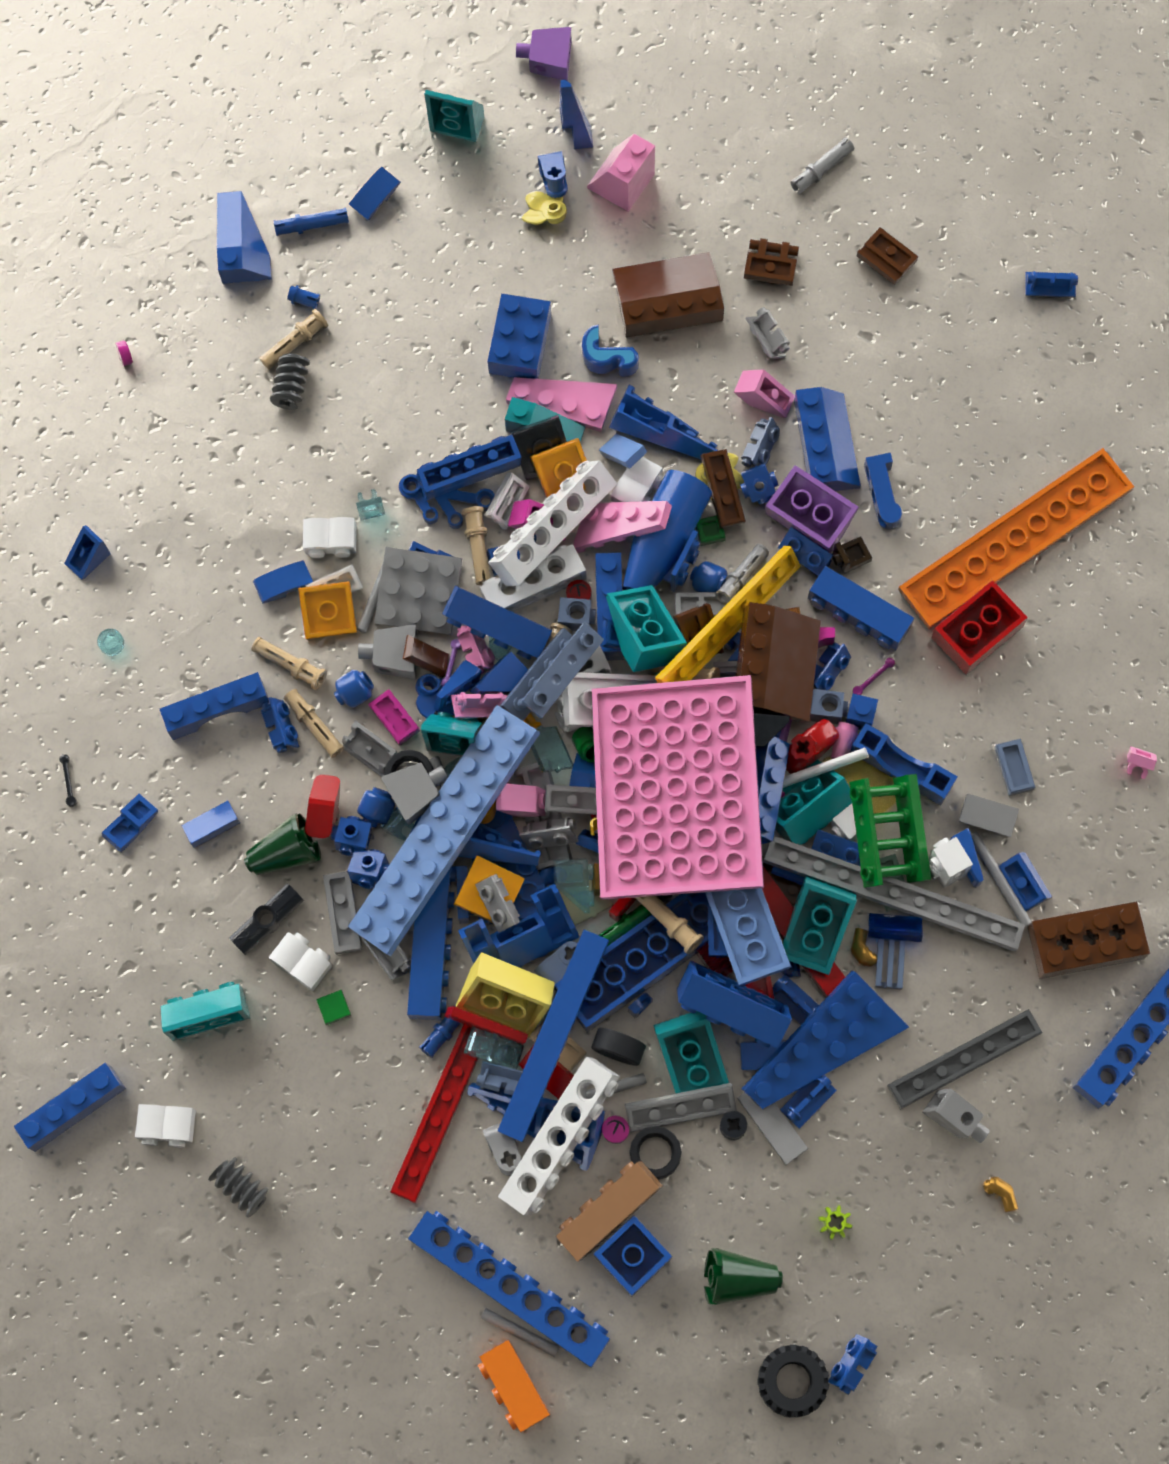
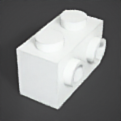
(949, 861)

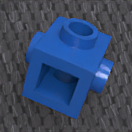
(757, 474)
(351, 834)
(367, 867)

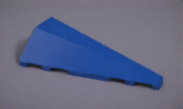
(574, 117)
(652, 424)
(491, 846)
(582, 1152)

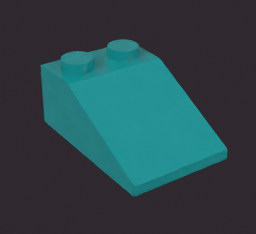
(454, 115)
(644, 628)
(449, 734)
(818, 924)
(691, 1052)

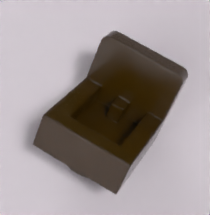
(851, 554)

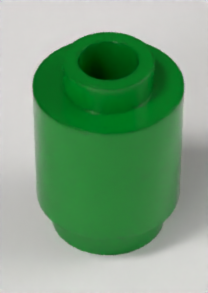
(584, 743)

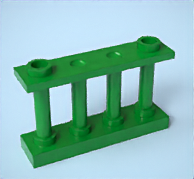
(911, 826)

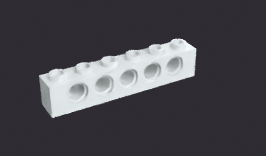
(598, 485)
(516, 1189)

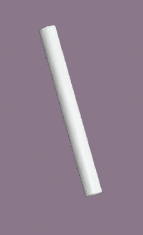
(825, 767)

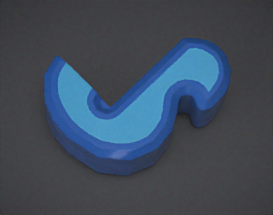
(606, 359)

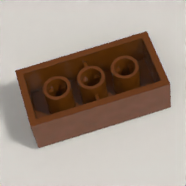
(1079, 954)

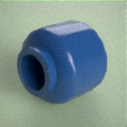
(708, 577)
(353, 688)
(376, 806)

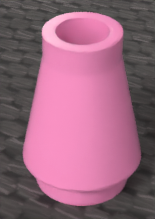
(847, 736)

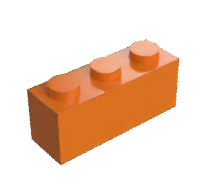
(513, 1386)

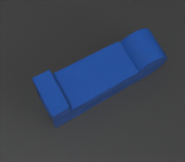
(877, 475)

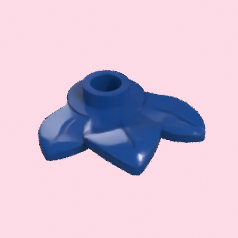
(426, 698)

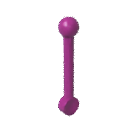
(889, 663)

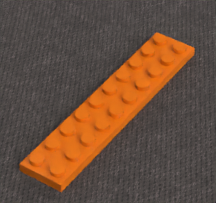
(1016, 537)

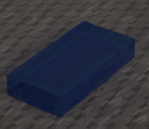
(895, 927)

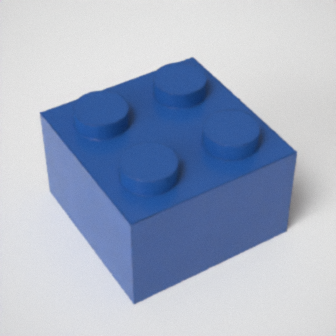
(632, 1256)

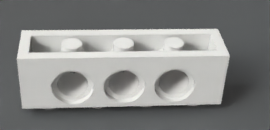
(548, 582)

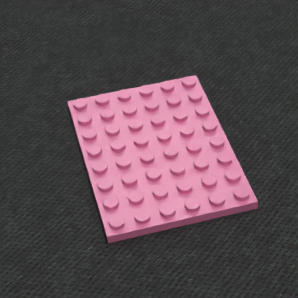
(677, 788)

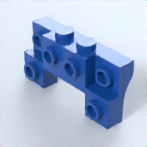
(530, 937)

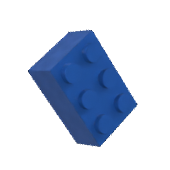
(519, 337)

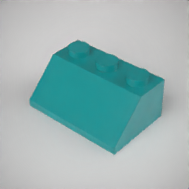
(811, 805)
(204, 1011)

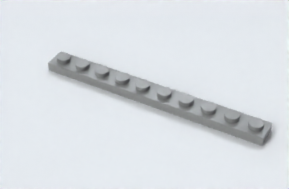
(896, 894)

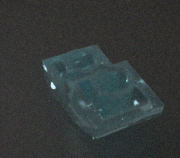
(493, 1048)

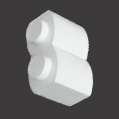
(638, 482)
(329, 536)
(301, 961)
(165, 1124)

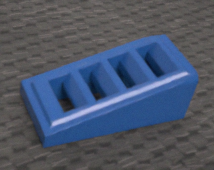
(461, 681)
(975, 874)

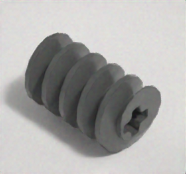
(287, 381)
(239, 1186)

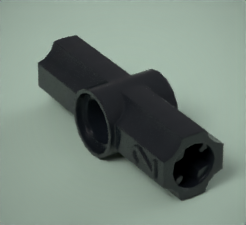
(279, 906)

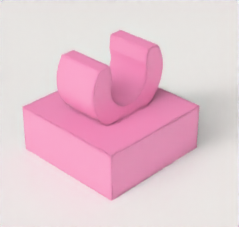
(1140, 758)

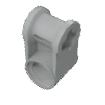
(502, 1147)

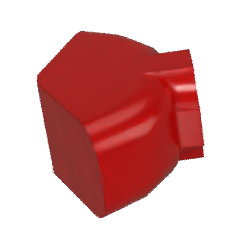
(811, 745)
(323, 806)

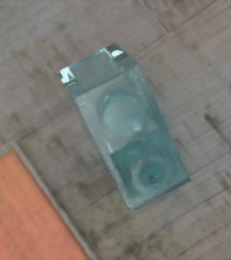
(572, 879)

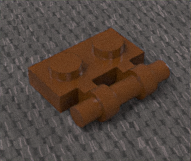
(770, 267)

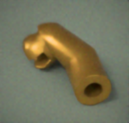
(860, 950)
(1002, 1189)

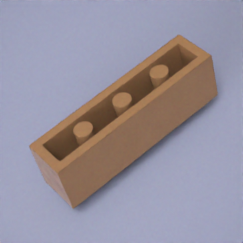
(609, 1210)

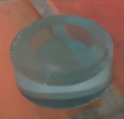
(110, 642)

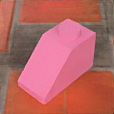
(764, 392)
(521, 800)

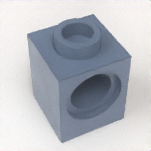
(570, 605)
(823, 696)

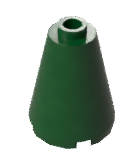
(283, 848)
(738, 1277)

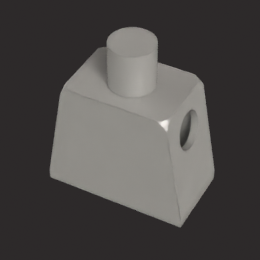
(388, 651)
(414, 789)
(948, 1107)

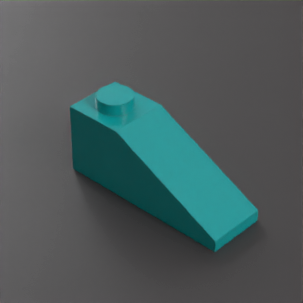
(523, 413)

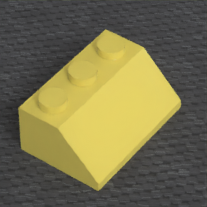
(506, 994)

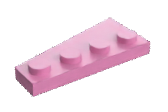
(578, 401)
(620, 520)

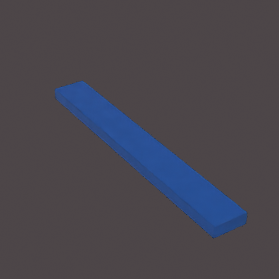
(553, 1036)

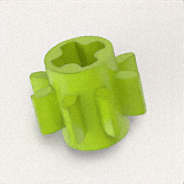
(836, 1214)

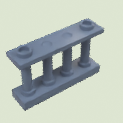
(552, 672)

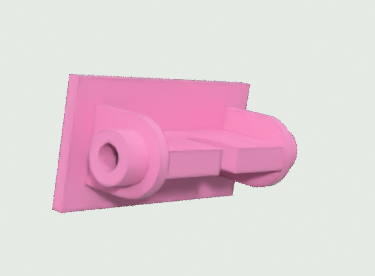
(481, 655)
(476, 704)

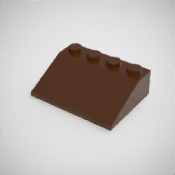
(668, 294)
(781, 658)

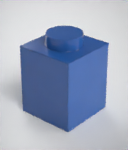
(861, 710)

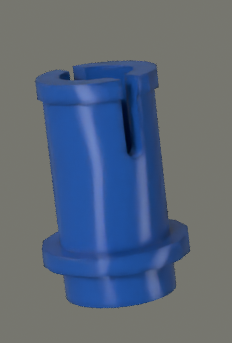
(303, 297)

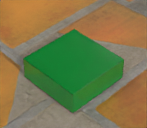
(709, 531)
(333, 1007)

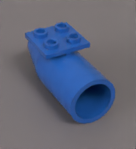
(670, 551)

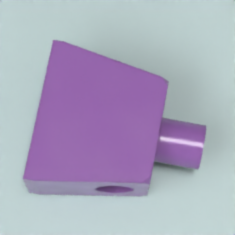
(548, 52)

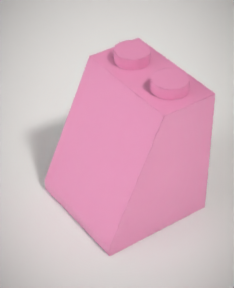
(625, 172)

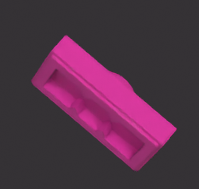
(394, 717)

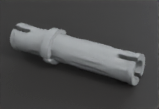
(816, 170)
(728, 590)

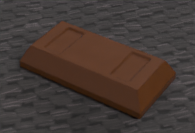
(425, 656)

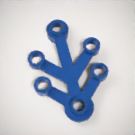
(457, 495)

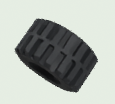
(768, 1381)

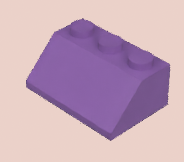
(811, 508)

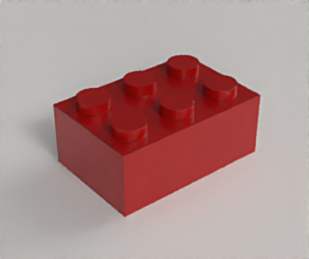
(979, 627)

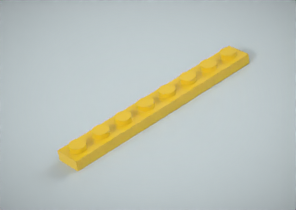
(729, 619)

